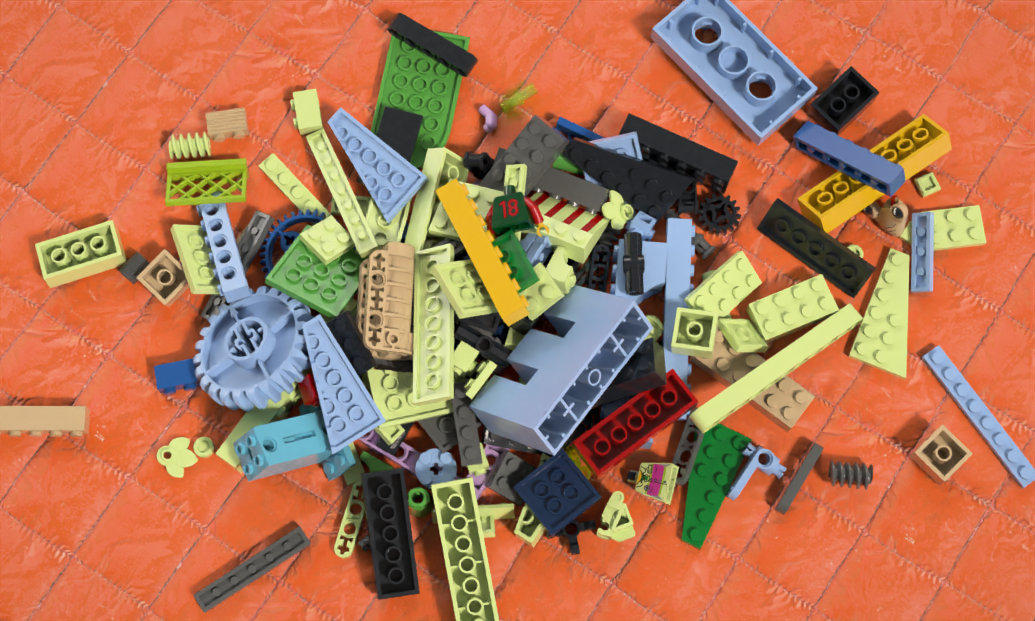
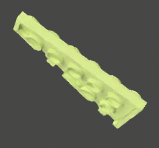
(883, 331)
(394, 398)

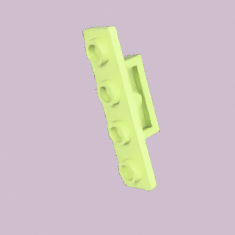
(488, 514)

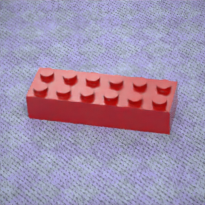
(634, 424)

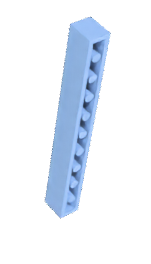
(677, 288)

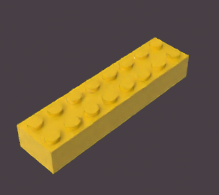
(844, 196)

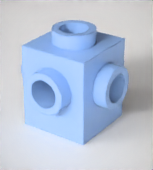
(642, 224)

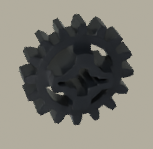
(726, 218)

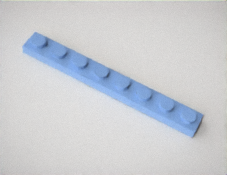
(980, 416)

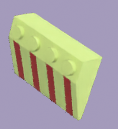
(568, 226)

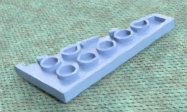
(384, 172)
(342, 396)

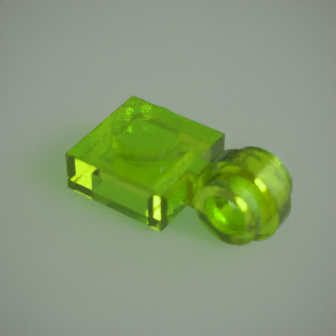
(575, 458)

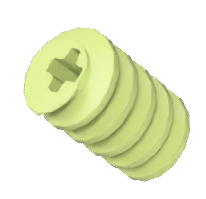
(189, 145)

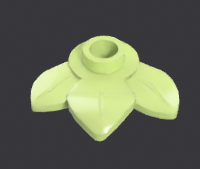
(617, 210)
(180, 457)

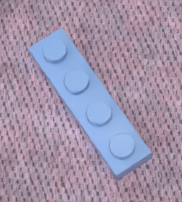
(922, 252)

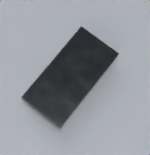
(400, 131)

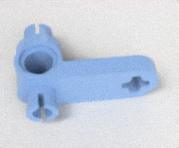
(770, 467)

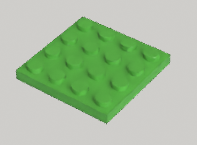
(312, 282)

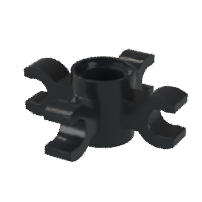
(573, 542)

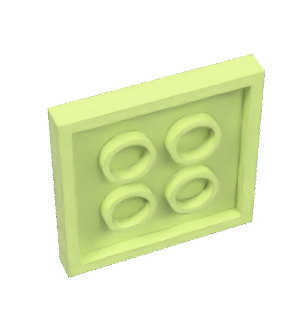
(482, 196)
(464, 288)

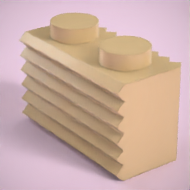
(227, 124)

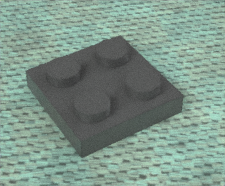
(507, 474)

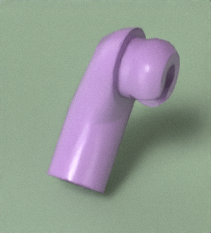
(491, 118)

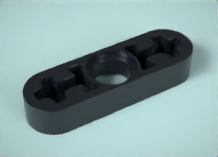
(605, 258)

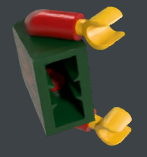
(513, 212)

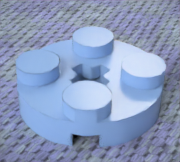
(427, 461)

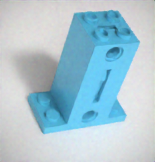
(290, 446)

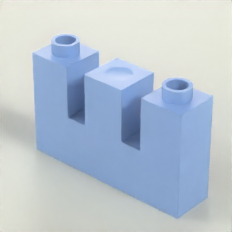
(563, 372)

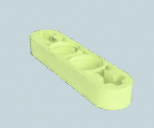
(353, 519)

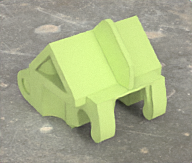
(616, 519)

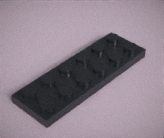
(816, 248)

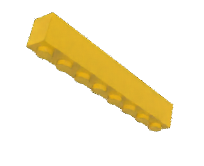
(482, 252)

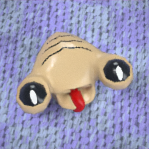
(891, 216)

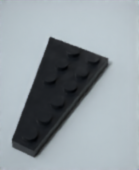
(636, 180)

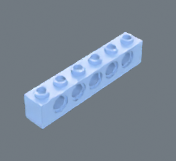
(220, 233)

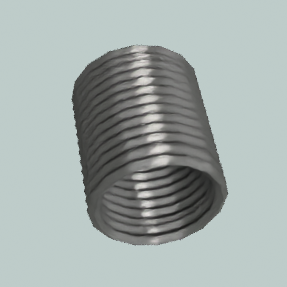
(134, 267)

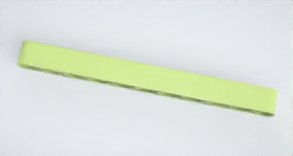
(775, 368)

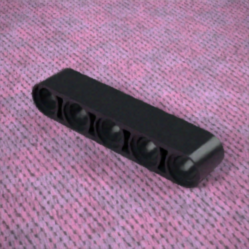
(432, 44)

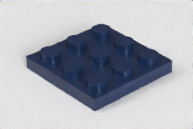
(557, 492)

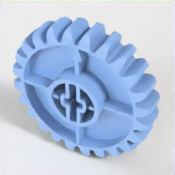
(253, 350)

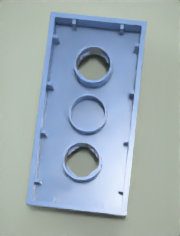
(733, 63)

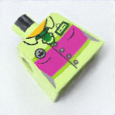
(655, 480)

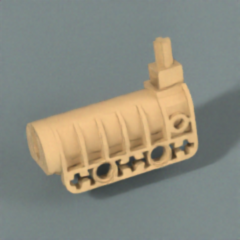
(390, 304)

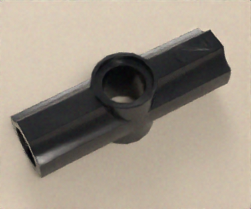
(633, 264)
(494, 350)

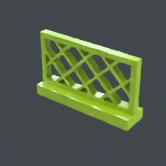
(206, 172)

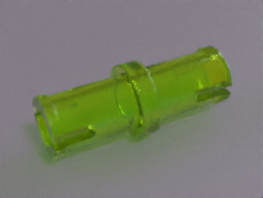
(518, 98)

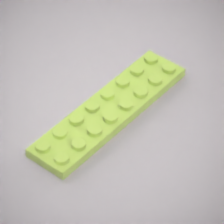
(432, 330)

